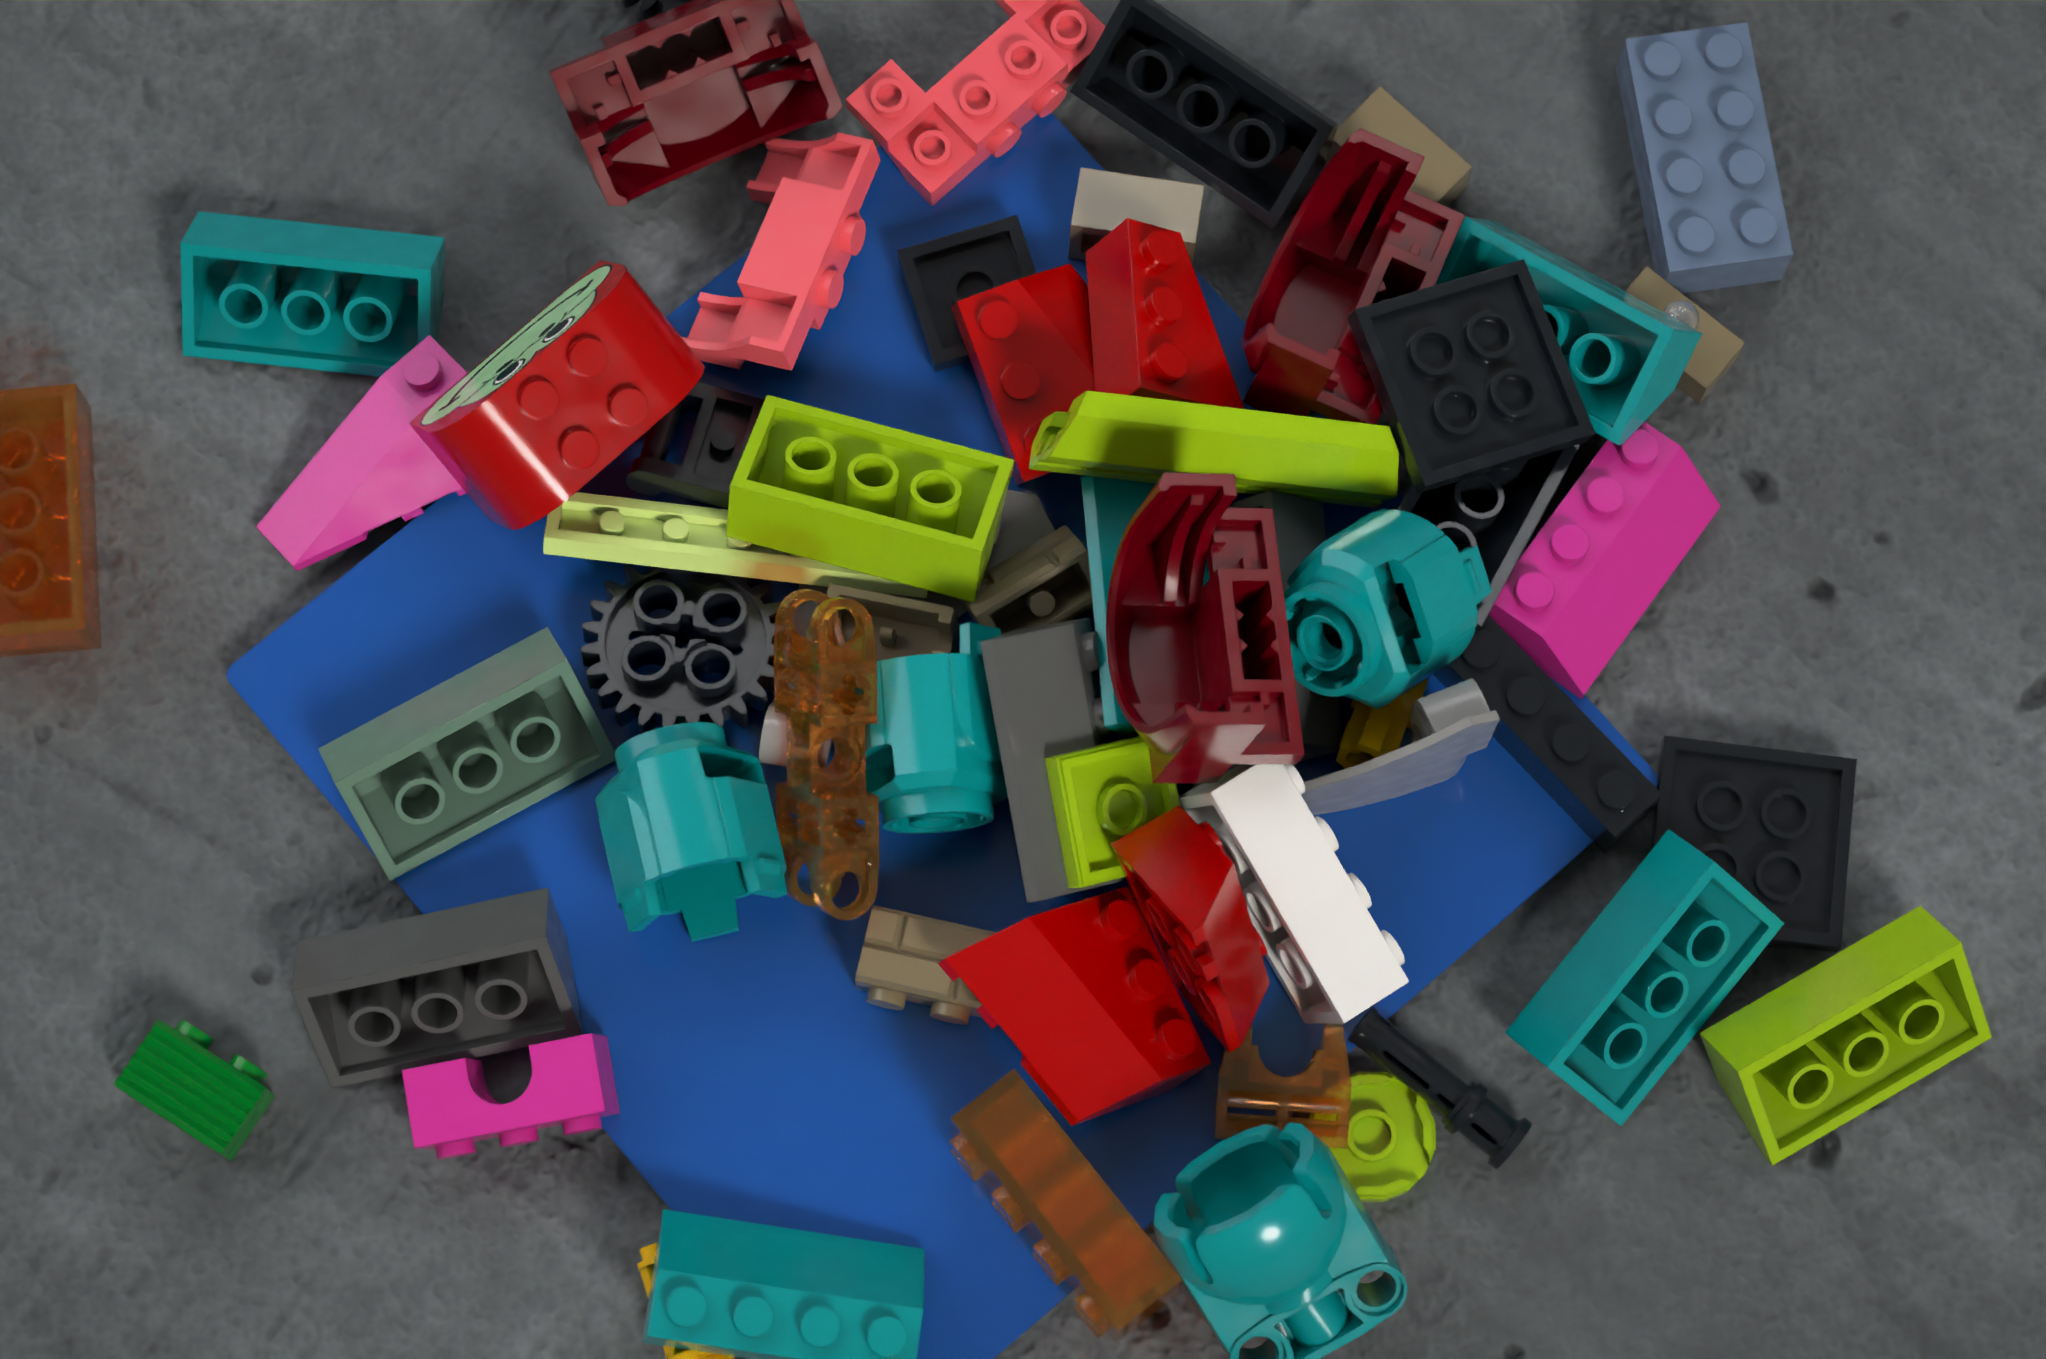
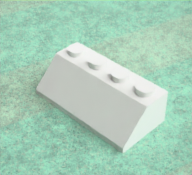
(1299, 893)

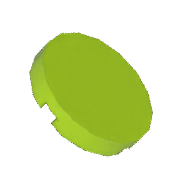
(1387, 1137)

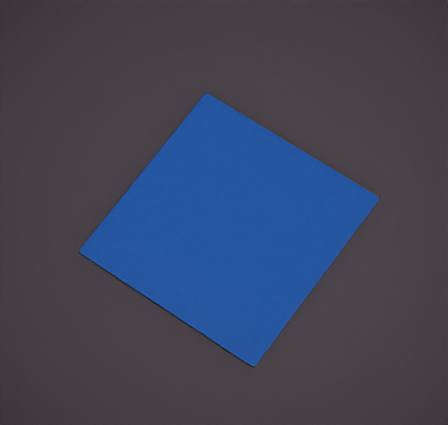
(750, 1056)

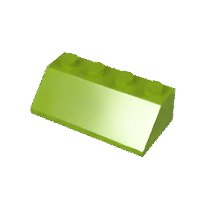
(868, 498)
(1848, 1033)

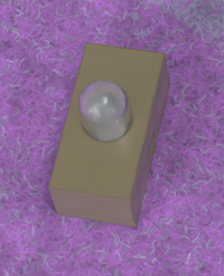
(1717, 346)

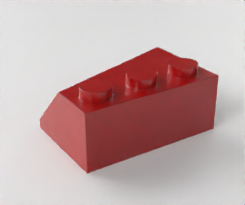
(1153, 321)
(1029, 354)
(1197, 920)
(1085, 1004)

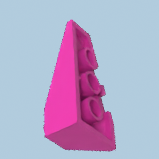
(368, 466)

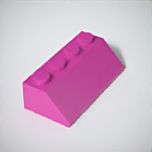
(1604, 556)

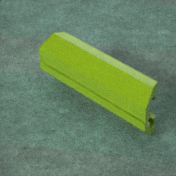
(1264, 450)

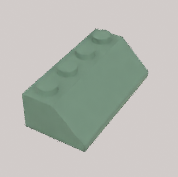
(468, 753)

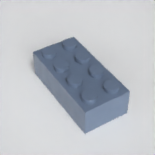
(1704, 158)

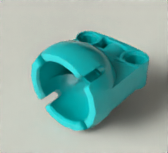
(1277, 1246)

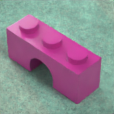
(568, 1087)

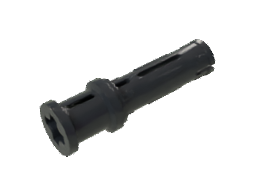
(1463, 1105)

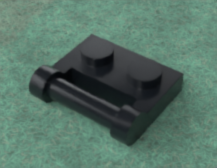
(713, 451)

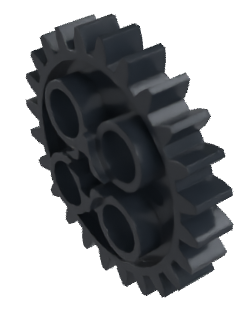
(675, 691)

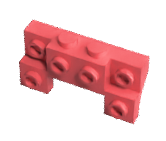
(983, 99)
(797, 254)

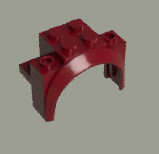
(692, 91)
(1328, 267)
(1197, 665)

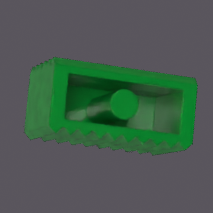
(195, 1088)

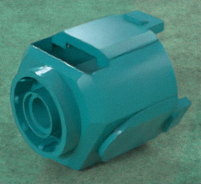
(1348, 620)
(935, 740)
(689, 829)

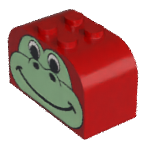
(560, 397)

